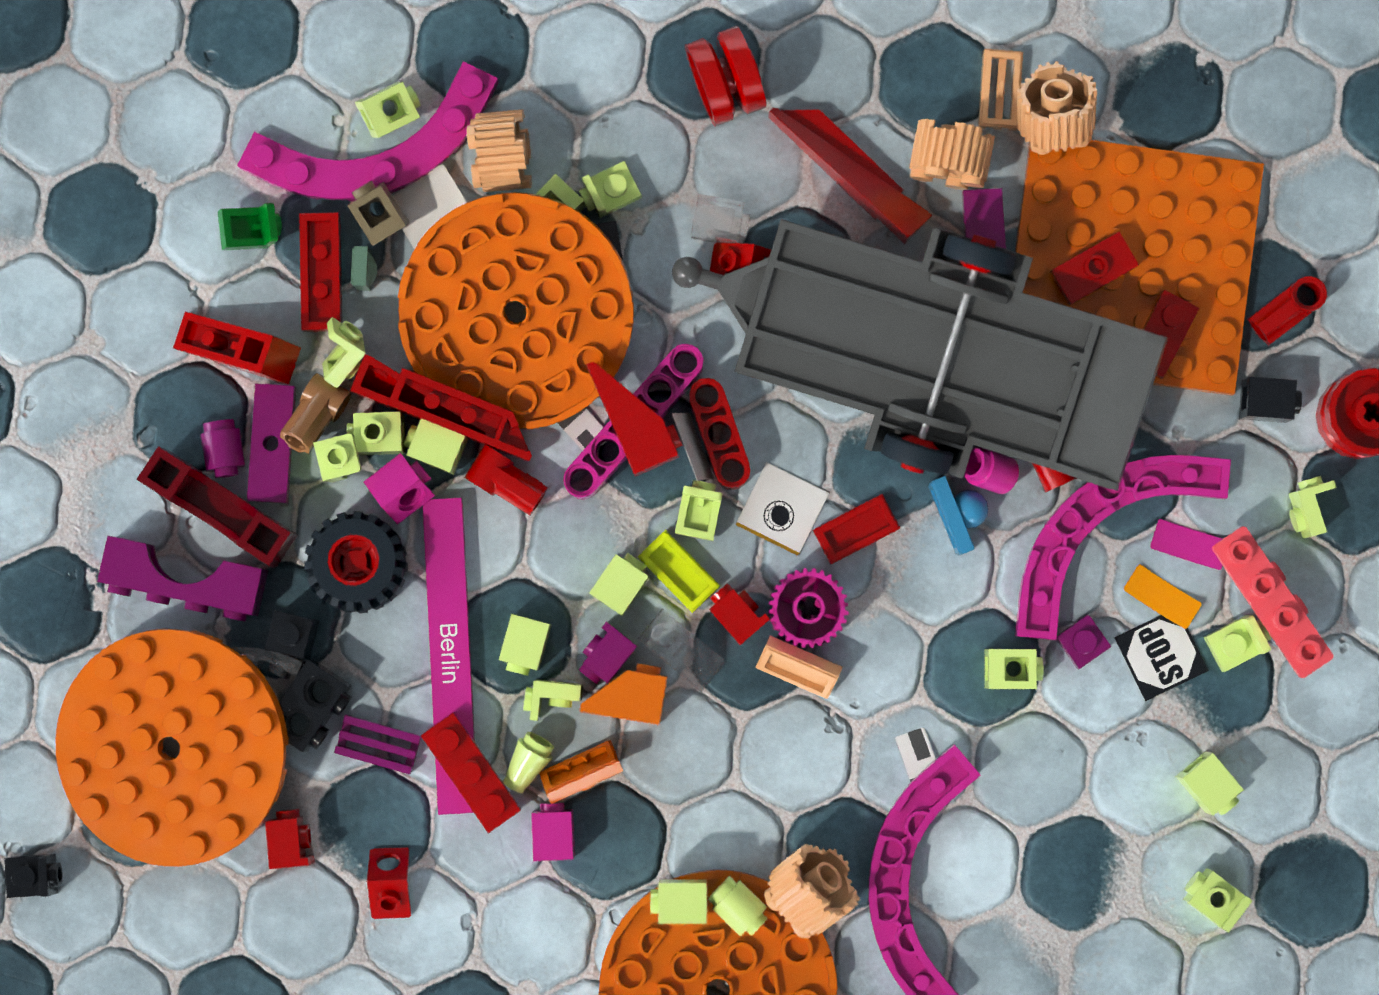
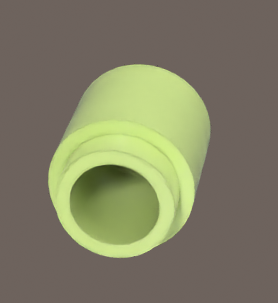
(738, 906)

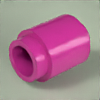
(991, 470)

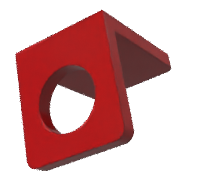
(733, 256)
(389, 888)

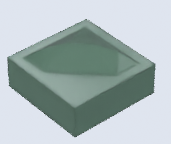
(363, 268)

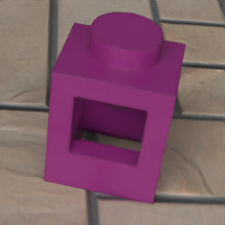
(606, 654)

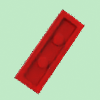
(320, 270)
(471, 772)

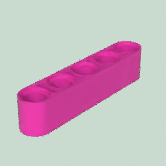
(663, 373)

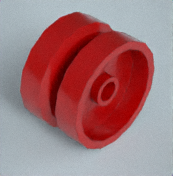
(730, 74)
(1342, 412)

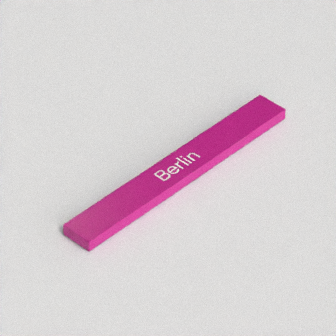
(448, 630)

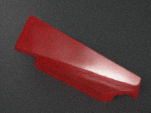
(852, 170)
(440, 405)

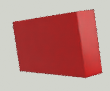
(856, 529)

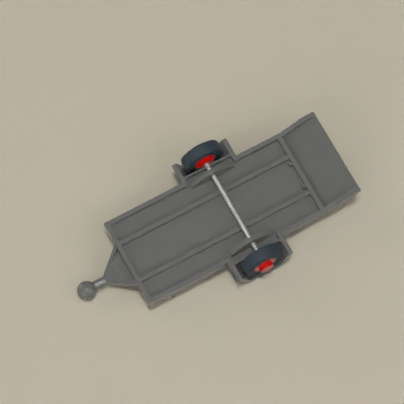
(941, 351)

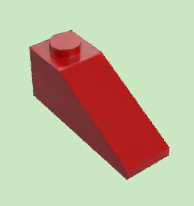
(237, 347)
(638, 427)

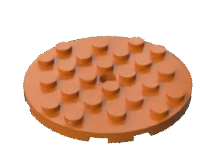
(525, 253)
(227, 738)
(686, 957)

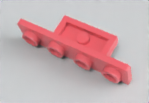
(1272, 601)

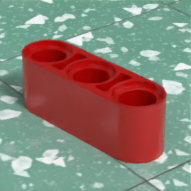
(719, 414)

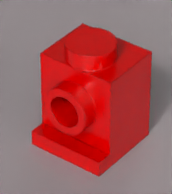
(737, 613)
(288, 840)

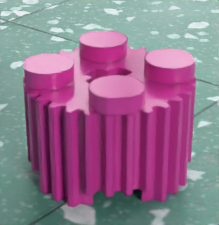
(827, 598)

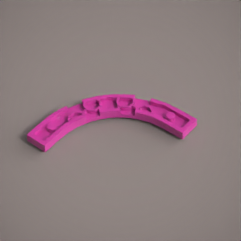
(395, 167)
(1085, 510)
(892, 867)

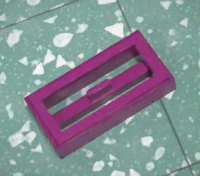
(345, 735)

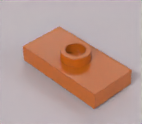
(580, 772)

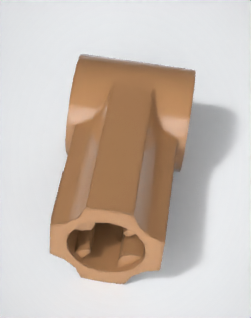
(317, 408)

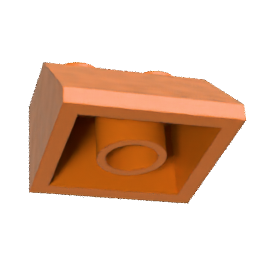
(631, 696)

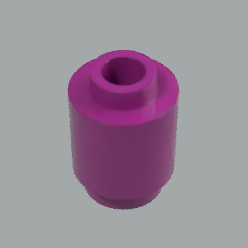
(222, 448)

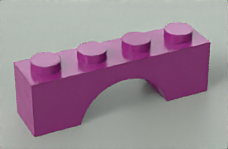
(134, 566)

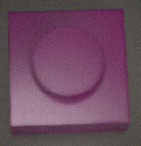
(1083, 641)

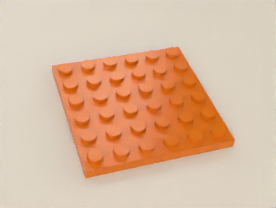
(1185, 224)

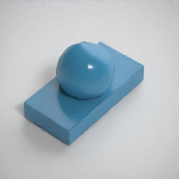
(958, 513)

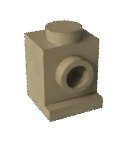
(376, 226)

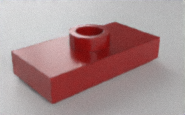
(1094, 268)

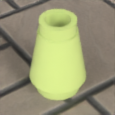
(527, 762)

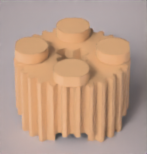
(1056, 109)
(500, 150)
(952, 154)
(811, 890)

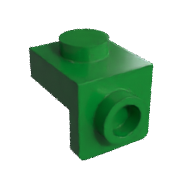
(249, 227)

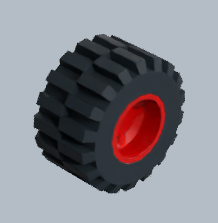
(356, 562)

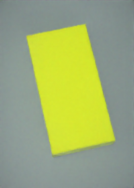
(678, 571)

